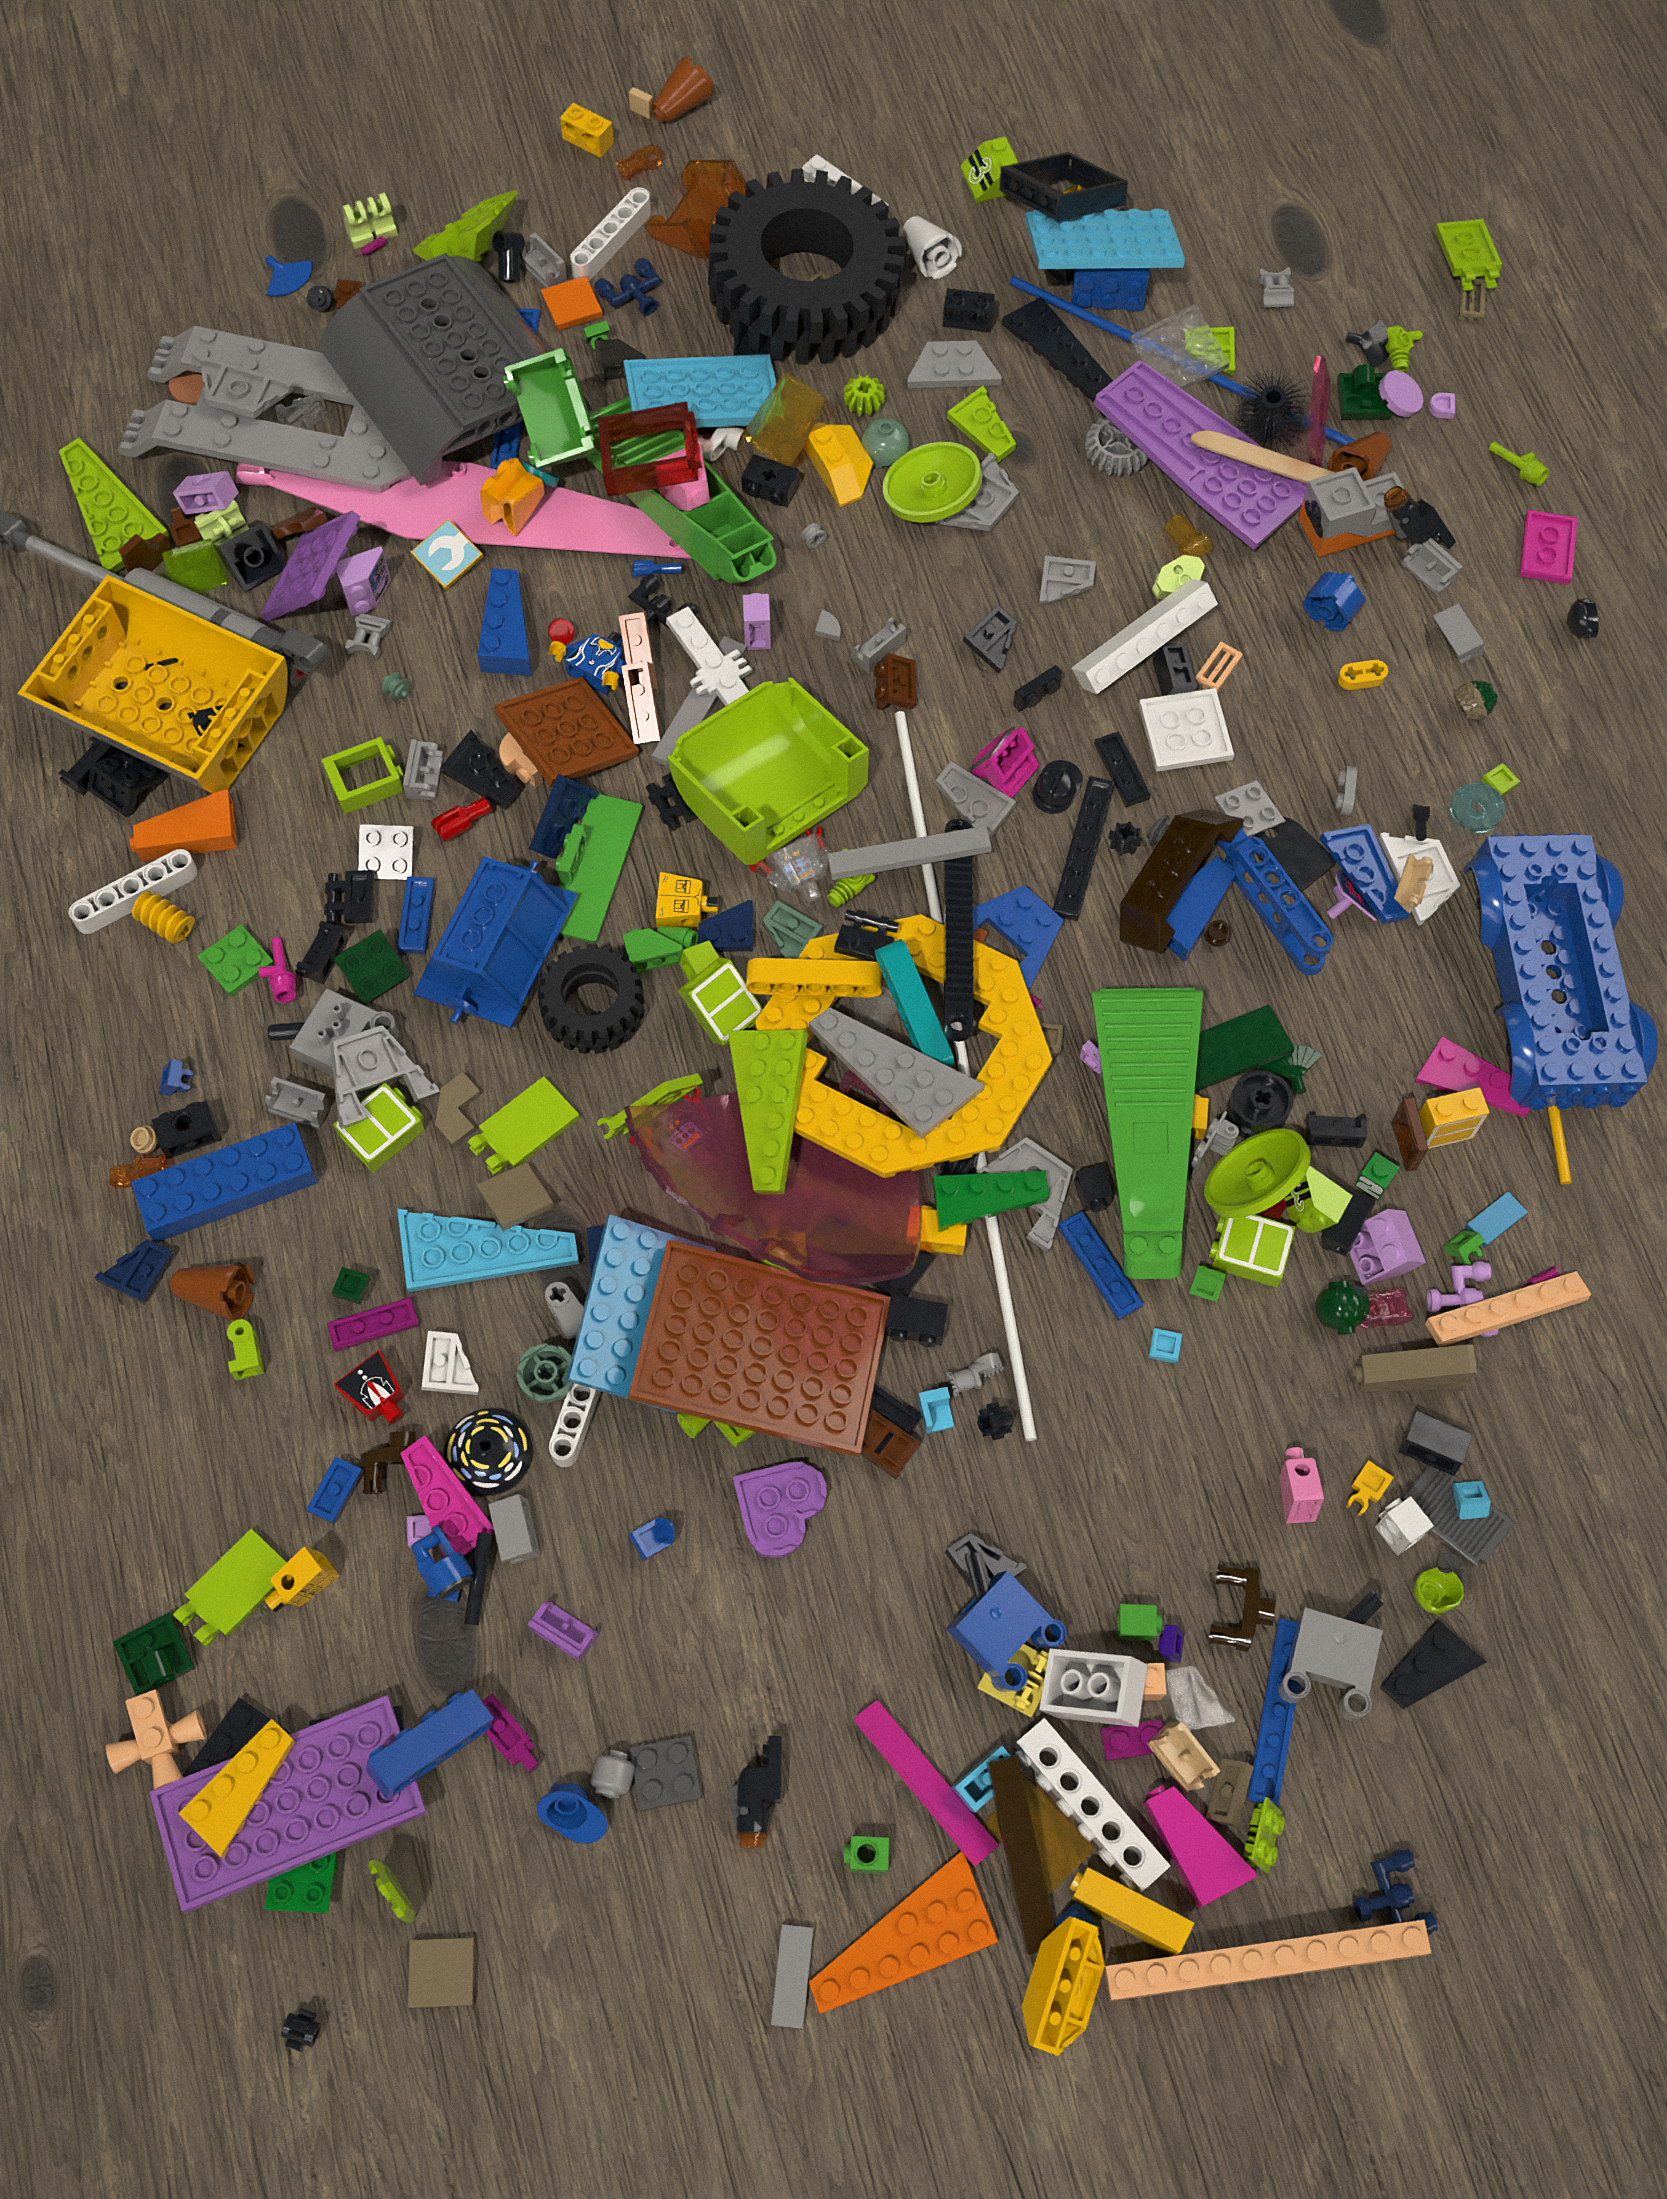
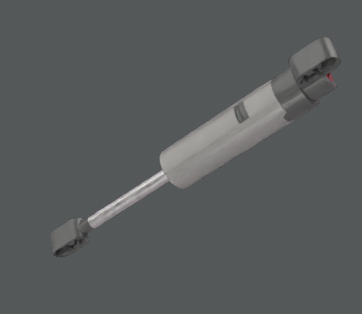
(300, 651)

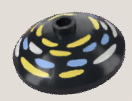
(500, 1466)

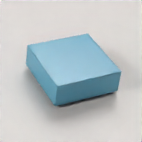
(1165, 1345)

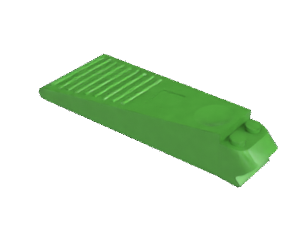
(716, 534)
(1149, 1087)

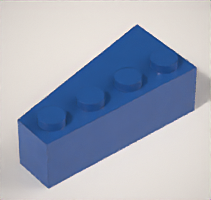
(503, 633)

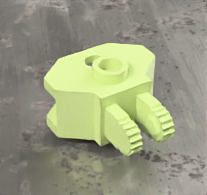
(1177, 574)

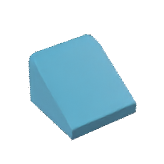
(1471, 1500)

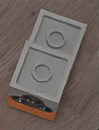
(1346, 510)

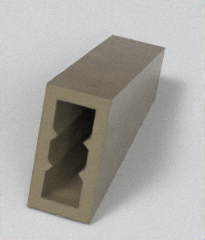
(1416, 1369)

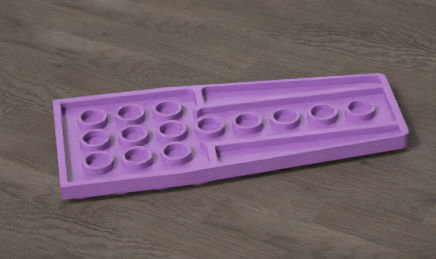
(1161, 422)

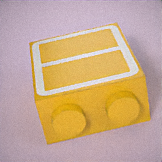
(1453, 1117)

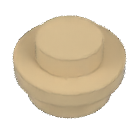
(144, 1139)

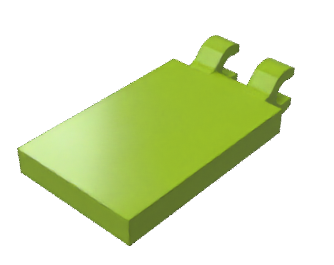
(1469, 251)
(665, 1093)
(524, 1126)
(231, 1588)

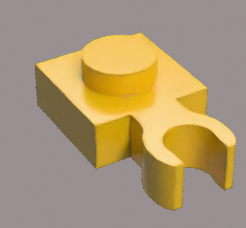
(1370, 1485)

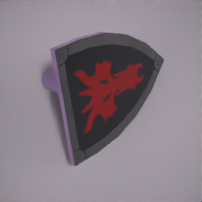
(1346, 896)

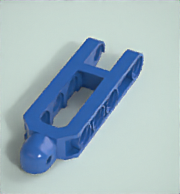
(1298, 921)

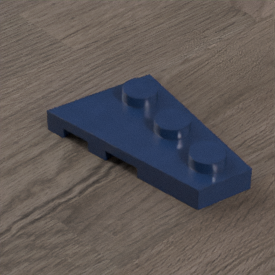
(560, 813)

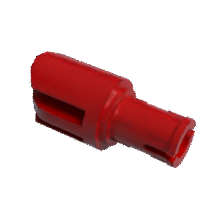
(459, 819)

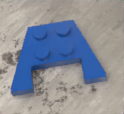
(1024, 923)

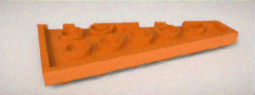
(923, 1932)

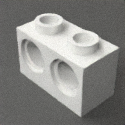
(1403, 1524)

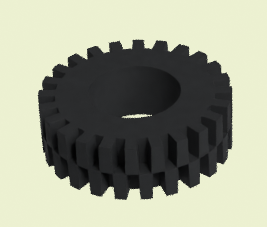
(812, 220)

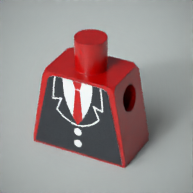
(372, 1389)

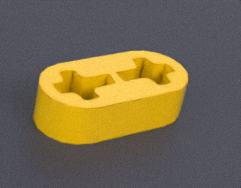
(1362, 674)

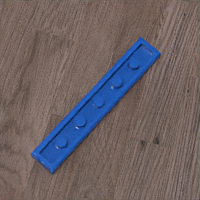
(1274, 1723)

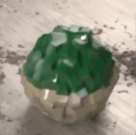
(1476, 699)

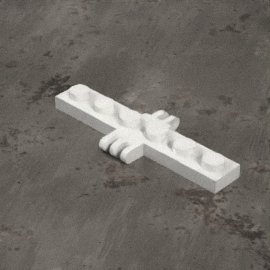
(716, 672)

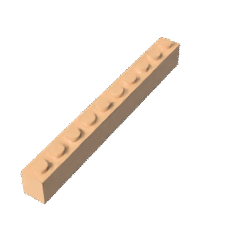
(1267, 1960)

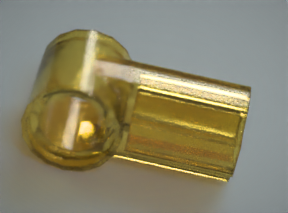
(1187, 538)

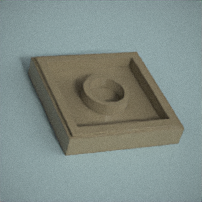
(514, 1196)
(441, 1973)

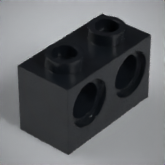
(968, 310)

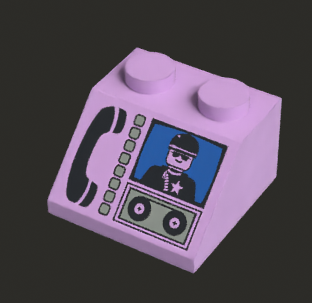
(363, 580)

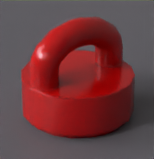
(561, 630)

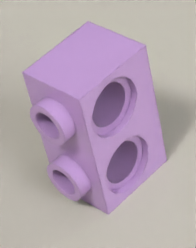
(757, 621)

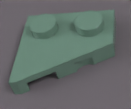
(790, 929)

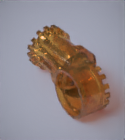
(638, 161)
(123, 1174)

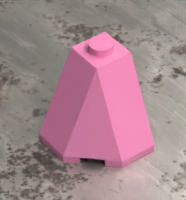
(690, 494)

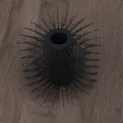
(1272, 410)

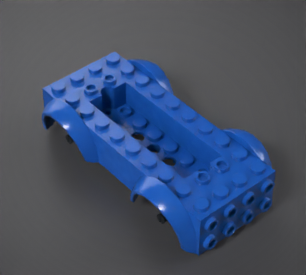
(1561, 893)

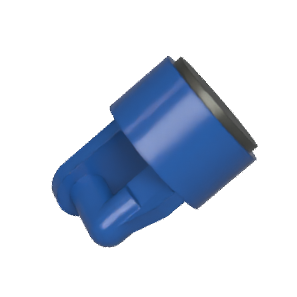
(447, 1574)

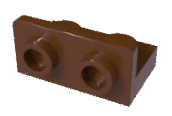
(895, 682)

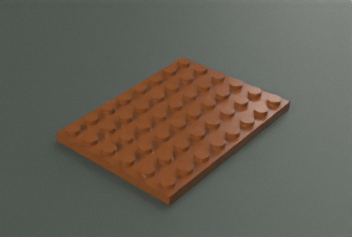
(760, 1349)

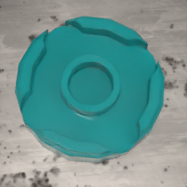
(546, 476)

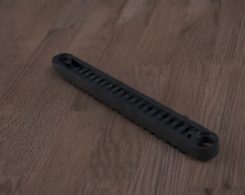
(958, 941)

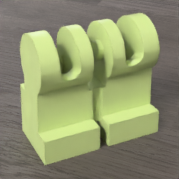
(379, 220)

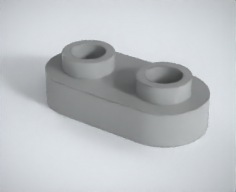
(1345, 800)

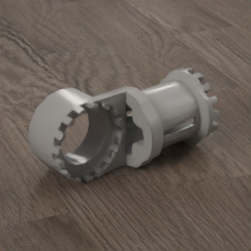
(971, 1377)

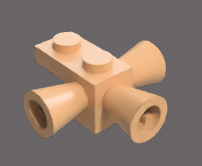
(155, 1738)

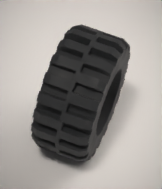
(583, 968)

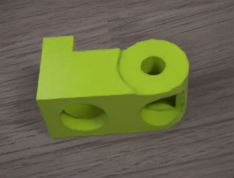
(246, 1349)

